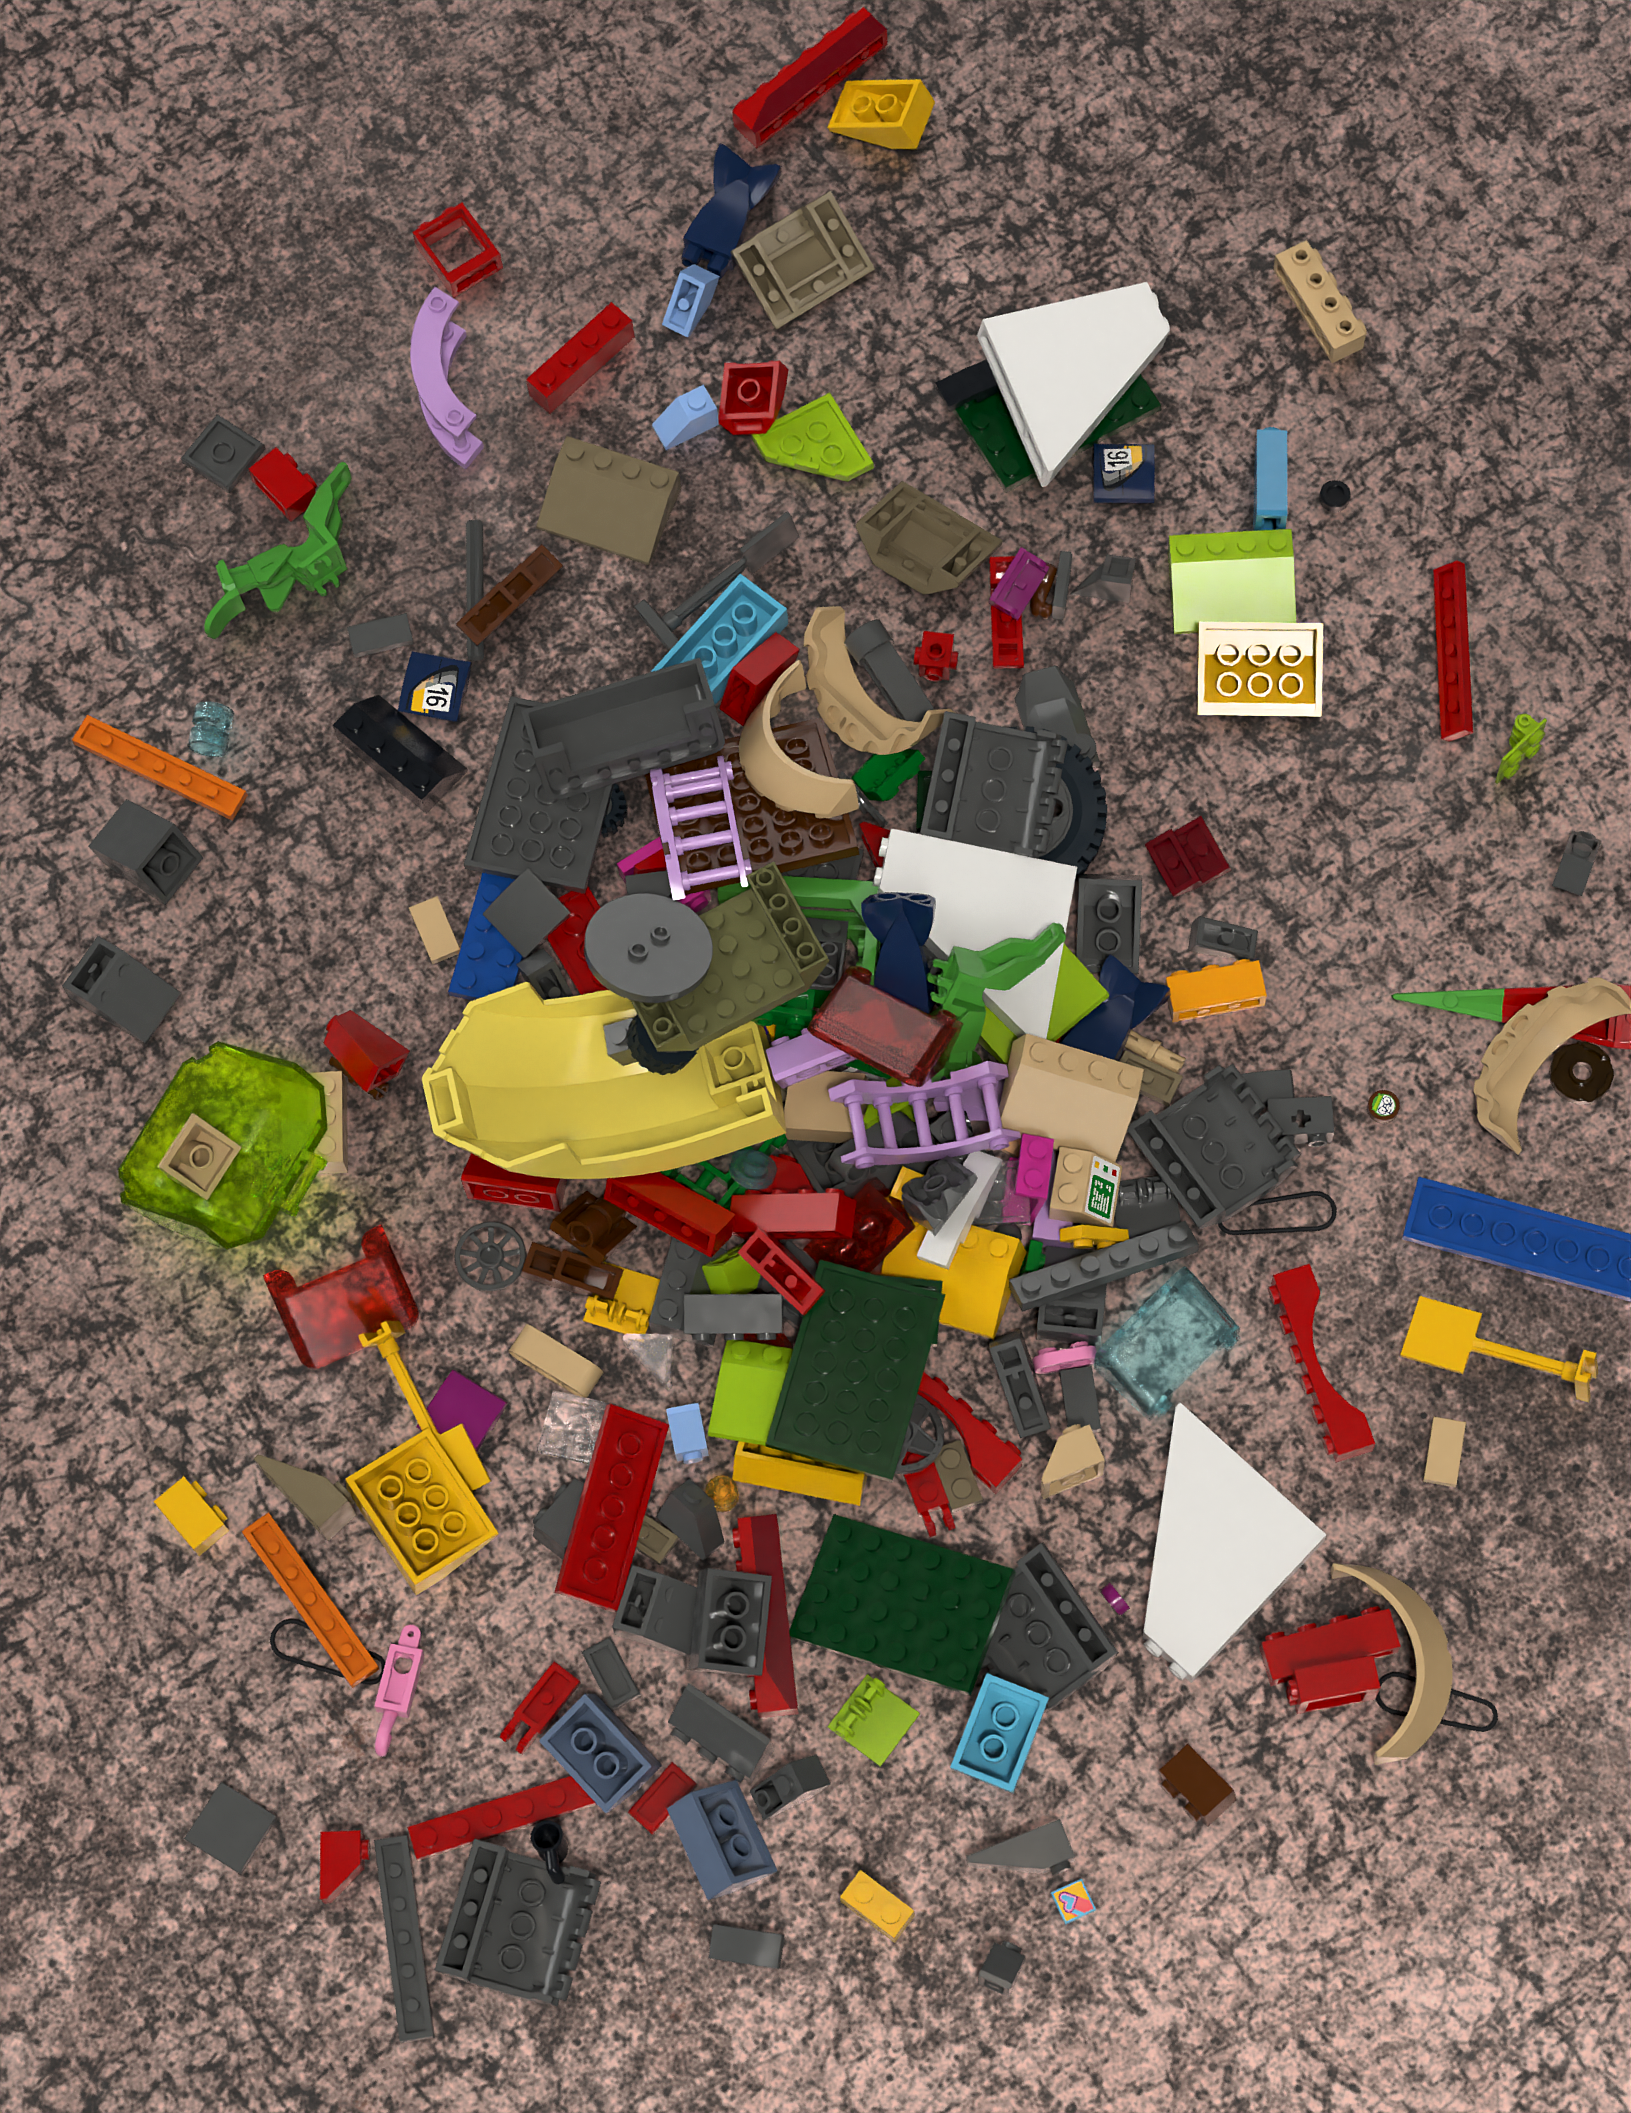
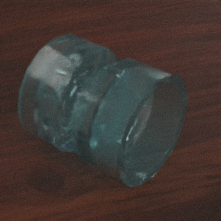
(210, 729)

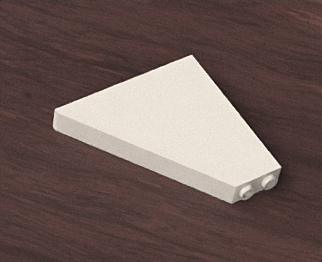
(1070, 365)
(983, 901)
(1218, 1548)

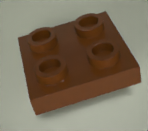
(594, 1226)

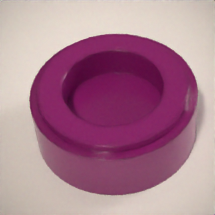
(1114, 1599)

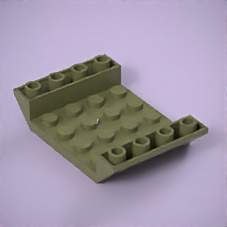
(758, 962)

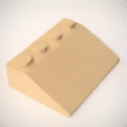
(1069, 1096)

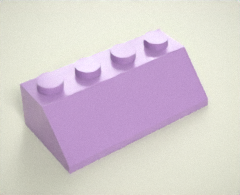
(803, 1058)

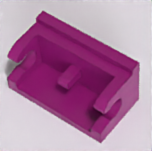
(1019, 583)

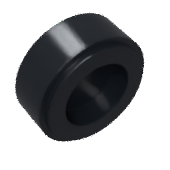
(1334, 496)

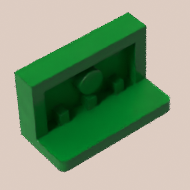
(884, 773)
(793, 1014)

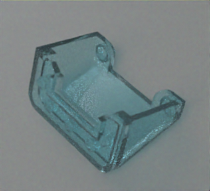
(1165, 1343)

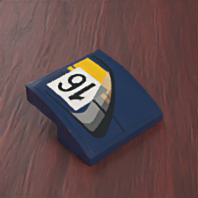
(1124, 473)
(434, 686)

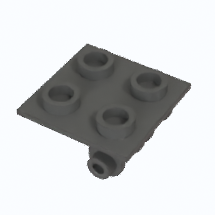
(1145, 1206)

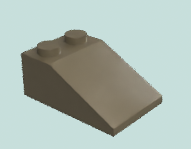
(317, 1499)

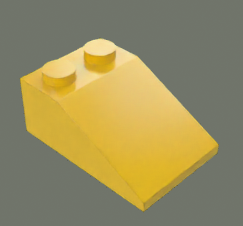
(883, 112)

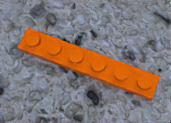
(159, 767)
(310, 1600)

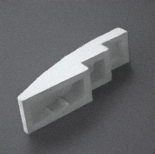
(942, 1247)

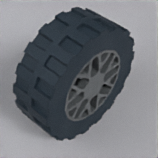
(647, 1055)

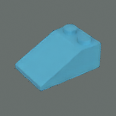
(999, 1733)

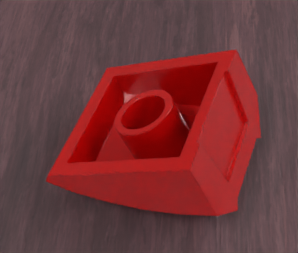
(751, 396)

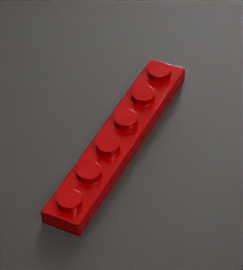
(1453, 651)
(498, 1817)

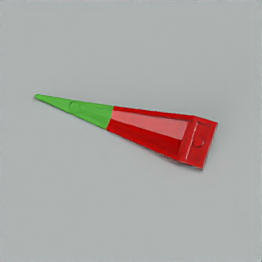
(1505, 1002)

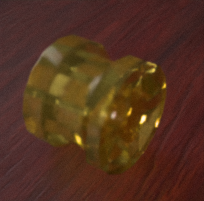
(720, 1487)

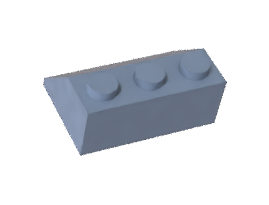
(600, 1752)
(721, 1839)

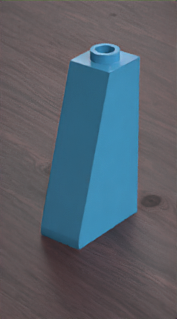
(1270, 480)

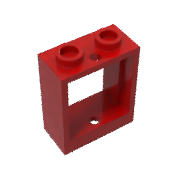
(473, 270)
(1333, 1685)

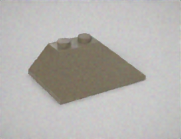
(802, 259)
(923, 541)

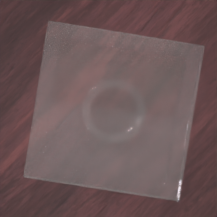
(1001, 1204)
(571, 1427)

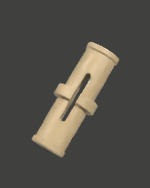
(1154, 1052)

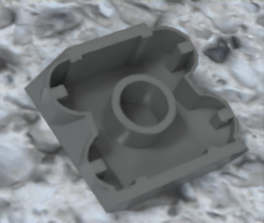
(937, 1193)

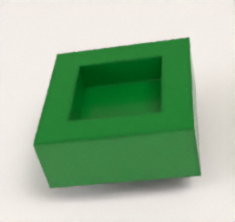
(1034, 1259)

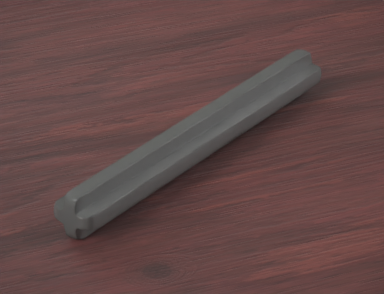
(474, 578)

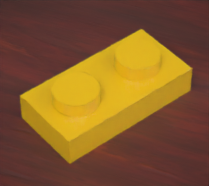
(1087, 1235)

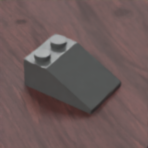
(1109, 920)

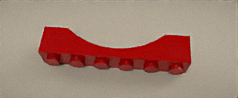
(1343, 1424)
(989, 1456)

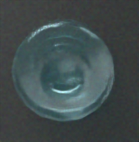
(752, 1169)

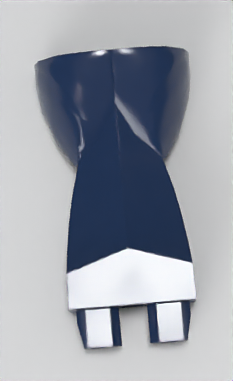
(724, 218)
(902, 926)
(1128, 1005)

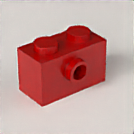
(283, 483)

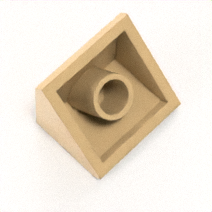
(199, 1157)

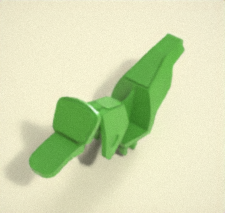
(277, 569)
(971, 971)

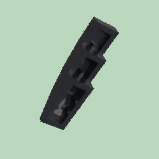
(968, 384)

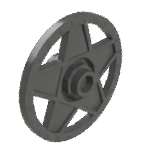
(918, 1441)

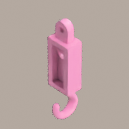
(397, 1689)

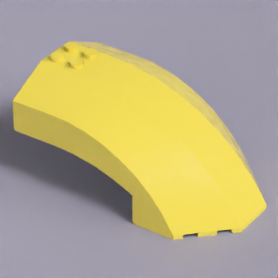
(543, 1098)

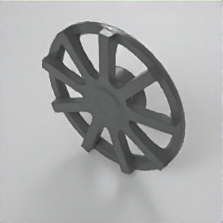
(865, 805)
(490, 1256)

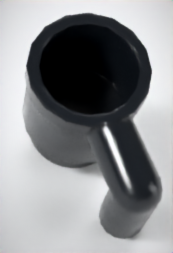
(551, 1846)

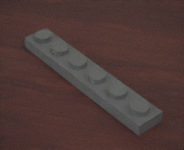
(1103, 1266)
(404, 1939)

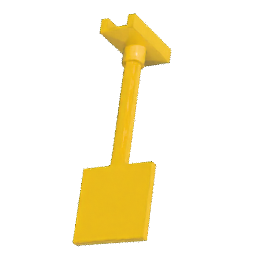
(1447, 1335)
(455, 1441)

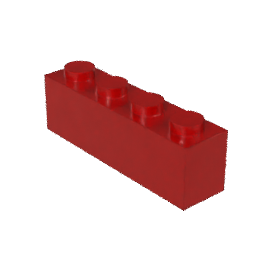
(580, 358)
(673, 1210)
(794, 1215)
(1338, 1641)

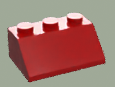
(494, 1184)

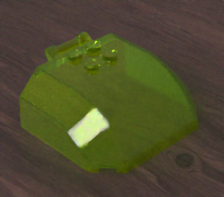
(263, 1107)

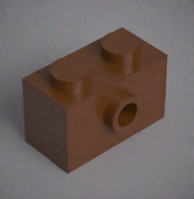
(1196, 1785)

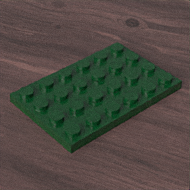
(1002, 449)
(856, 1371)
(902, 1604)

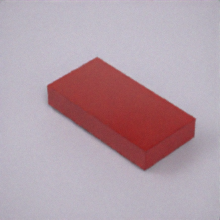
(668, 1788)

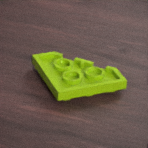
(815, 441)

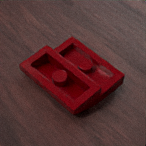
(1188, 857)

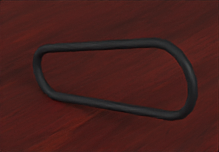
(1291, 1229)
(315, 1666)
(1444, 1722)

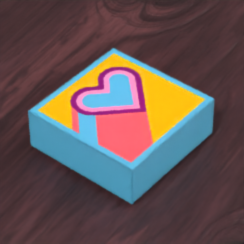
(1073, 1901)

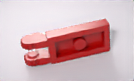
(927, 1493)
(541, 1705)

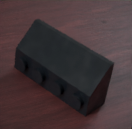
(399, 751)

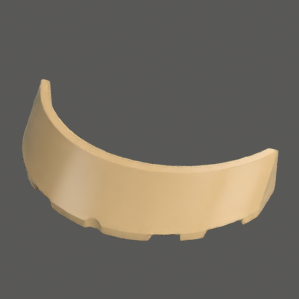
(844, 701)
(775, 774)
(1529, 1041)
(1431, 1655)

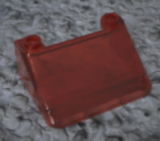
(885, 1029)
(336, 1308)

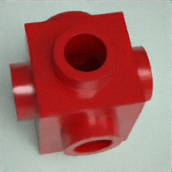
(936, 656)

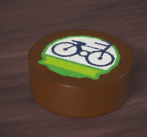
(1383, 1106)

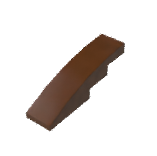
(509, 595)

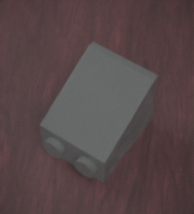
(146, 851)

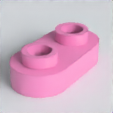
(1077, 1356)

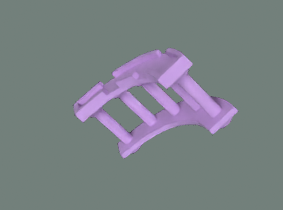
(432, 353)
(668, 788)
(859, 1092)

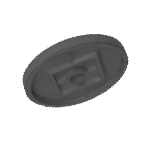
(648, 948)

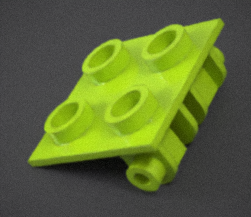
(1525, 742)
(873, 1720)

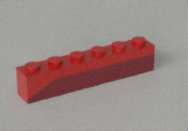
(809, 77)
(762, 1555)

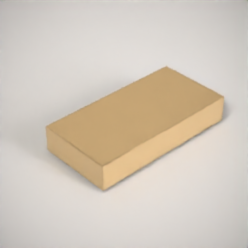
(434, 930)
(1444, 1452)

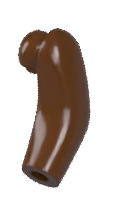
(1037, 603)

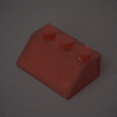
(877, 1230)

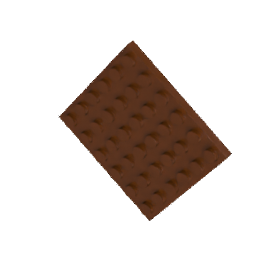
(764, 830)

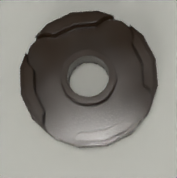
(1578, 1090)

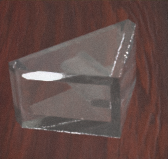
(654, 1353)

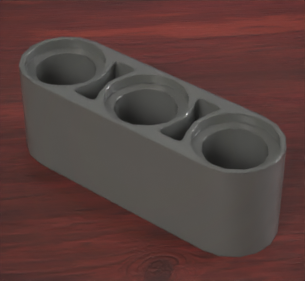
(906, 1137)

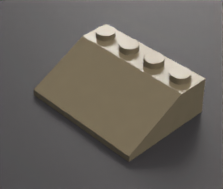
(608, 500)

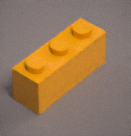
(1215, 990)

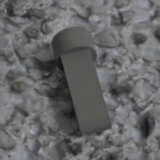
(874, 650)

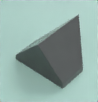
(1110, 580)

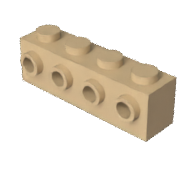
(1319, 301)

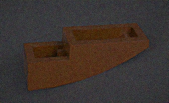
(571, 1272)

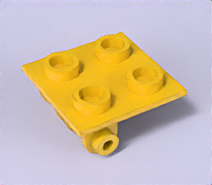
(630, 1307)

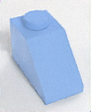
(690, 299)
(686, 418)
(687, 1433)

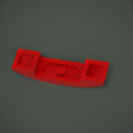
(1006, 631)

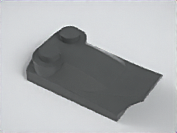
(1051, 703)

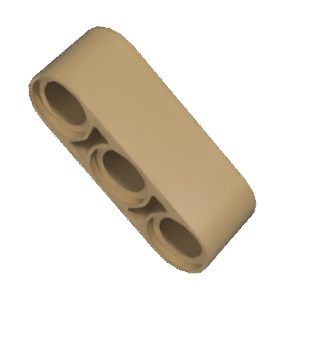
(555, 1361)

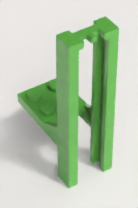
(830, 894)

